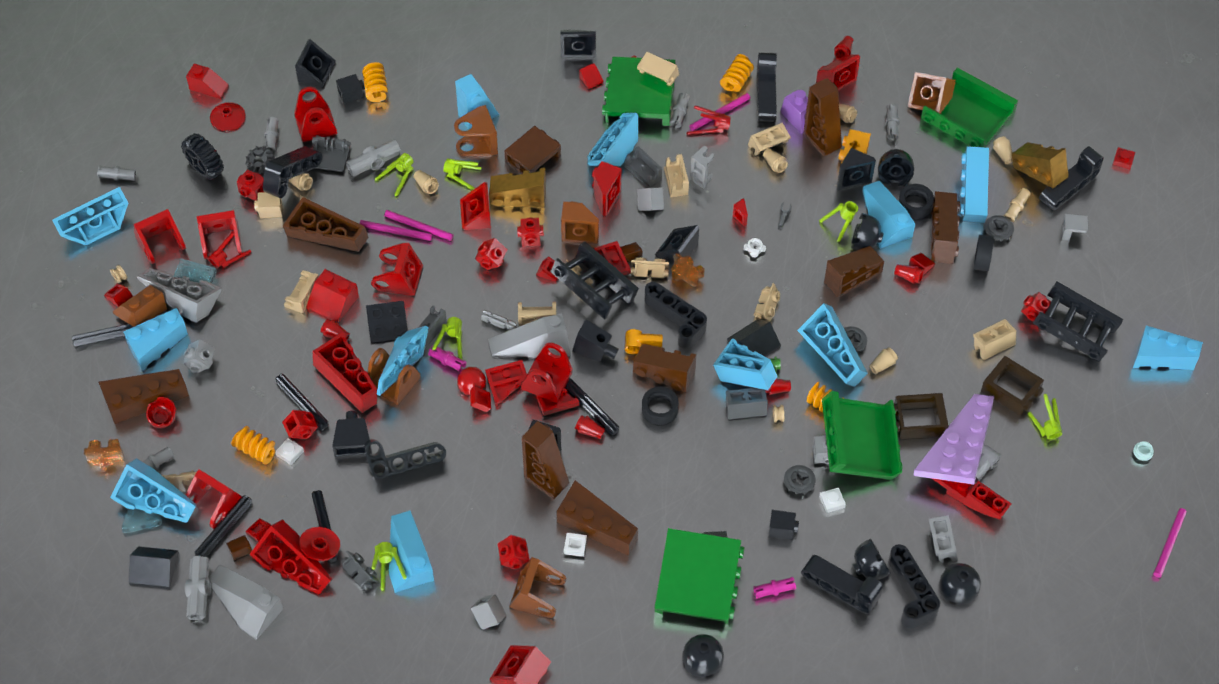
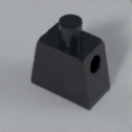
(594, 342)
(350, 436)

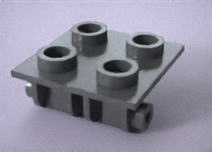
(333, 152)

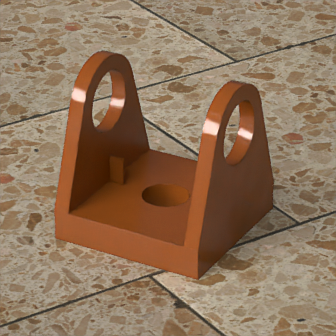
(481, 135)
(406, 380)
(527, 602)

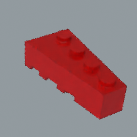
(345, 371)

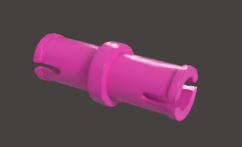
(447, 358)
(774, 587)

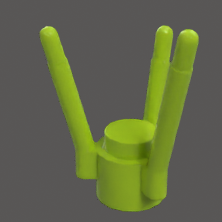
(402, 164)
(454, 167)
(847, 212)
(453, 329)
(1051, 427)
(384, 553)

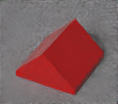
(475, 209)

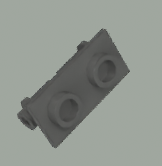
(365, 575)

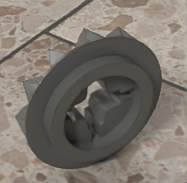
(256, 166)
(999, 222)
(860, 337)
(805, 474)

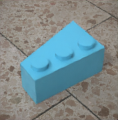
(470, 96)
(155, 336)
(1167, 349)
(744, 367)

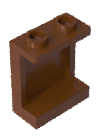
(531, 150)

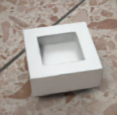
(289, 451)
(832, 500)
(575, 544)

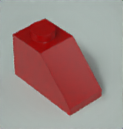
(206, 81)

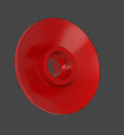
(227, 116)
(319, 537)

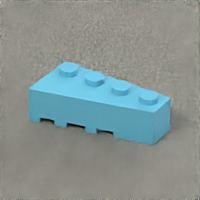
(974, 184)
(832, 343)

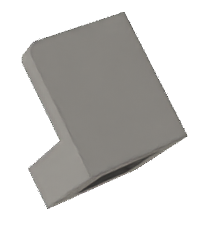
(650, 199)
(1074, 223)
(488, 611)

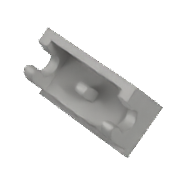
(699, 167)
(943, 538)

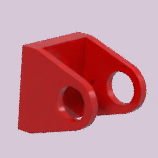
(313, 116)
(215, 223)
(154, 225)
(406, 272)
(548, 366)
(201, 484)

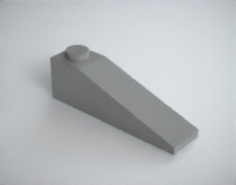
(190, 298)
(531, 338)
(246, 601)

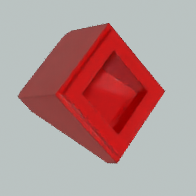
(590, 76)
(740, 212)
(922, 261)
(545, 269)
(118, 294)
(258, 529)

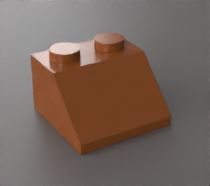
(930, 92)
(579, 224)
(142, 306)

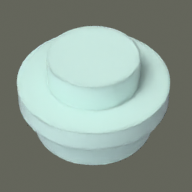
(1143, 451)

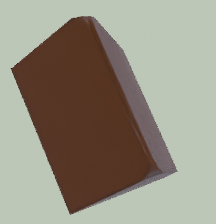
(632, 251)
(239, 547)

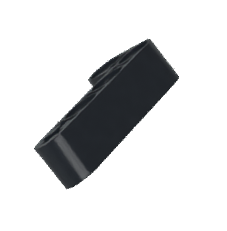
(766, 87)
(287, 166)
(1079, 175)
(659, 297)
(406, 455)
(910, 583)
(842, 584)

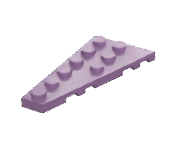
(960, 447)

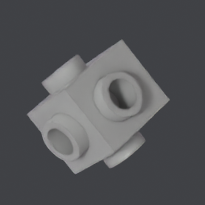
(198, 356)
(820, 449)

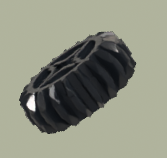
(202, 156)

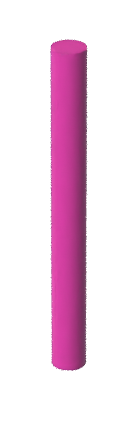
(723, 110)
(419, 225)
(396, 230)
(1169, 543)

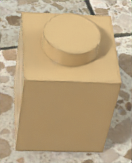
(268, 206)

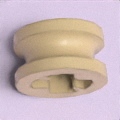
(118, 274)
(778, 413)

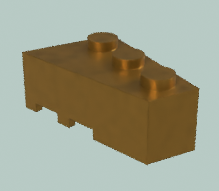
(1041, 163)
(518, 190)

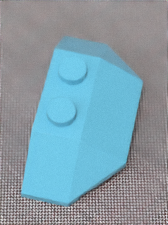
(616, 141)
(93, 218)

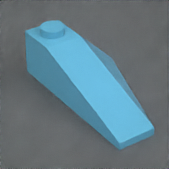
(892, 216)
(406, 351)
(149, 491)
(411, 553)

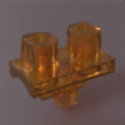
(684, 269)
(104, 456)

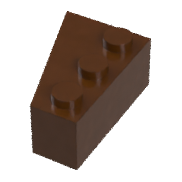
(852, 270)
(665, 367)

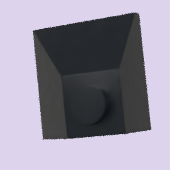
(578, 43)

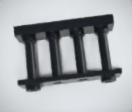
(600, 267)
(1086, 308)

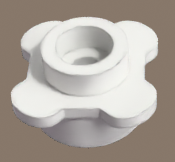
(757, 243)

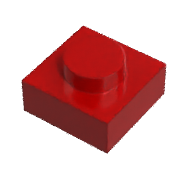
(1124, 158)
(480, 399)

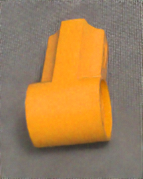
(635, 339)

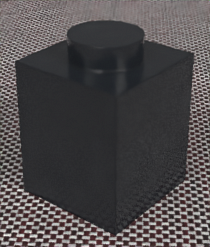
(350, 88)
(783, 524)

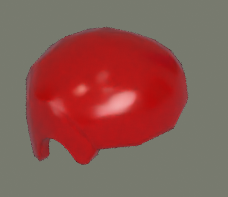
(470, 378)
(161, 412)

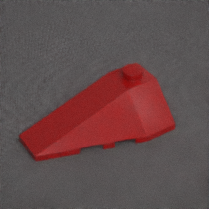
(281, 552)

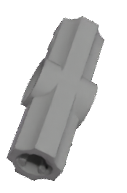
(373, 158)
(198, 588)

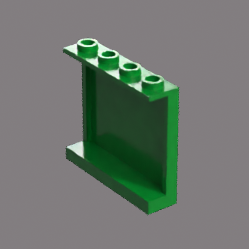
(636, 92)
(974, 111)
(861, 437)
(699, 575)

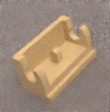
(659, 68)
(769, 138)
(676, 177)
(301, 293)
(530, 314)
(995, 339)

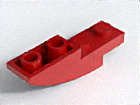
(977, 497)

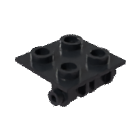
(386, 321)

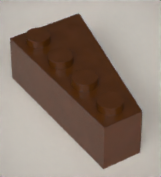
(823, 117)
(323, 226)
(945, 227)
(132, 395)
(543, 460)
(593, 517)

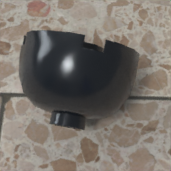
(896, 167)
(867, 233)
(870, 561)
(960, 583)
(703, 655)

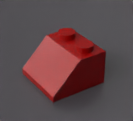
(840, 71)
(606, 185)
(332, 296)
(521, 666)

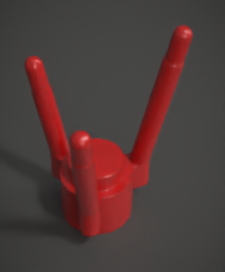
(721, 121)
(218, 257)

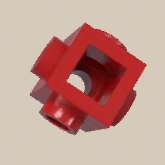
(250, 184)
(530, 232)
(491, 254)
(1034, 304)
(300, 424)
(513, 552)

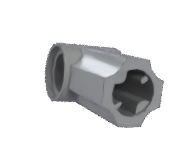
(988, 460)

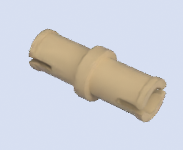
(1017, 204)

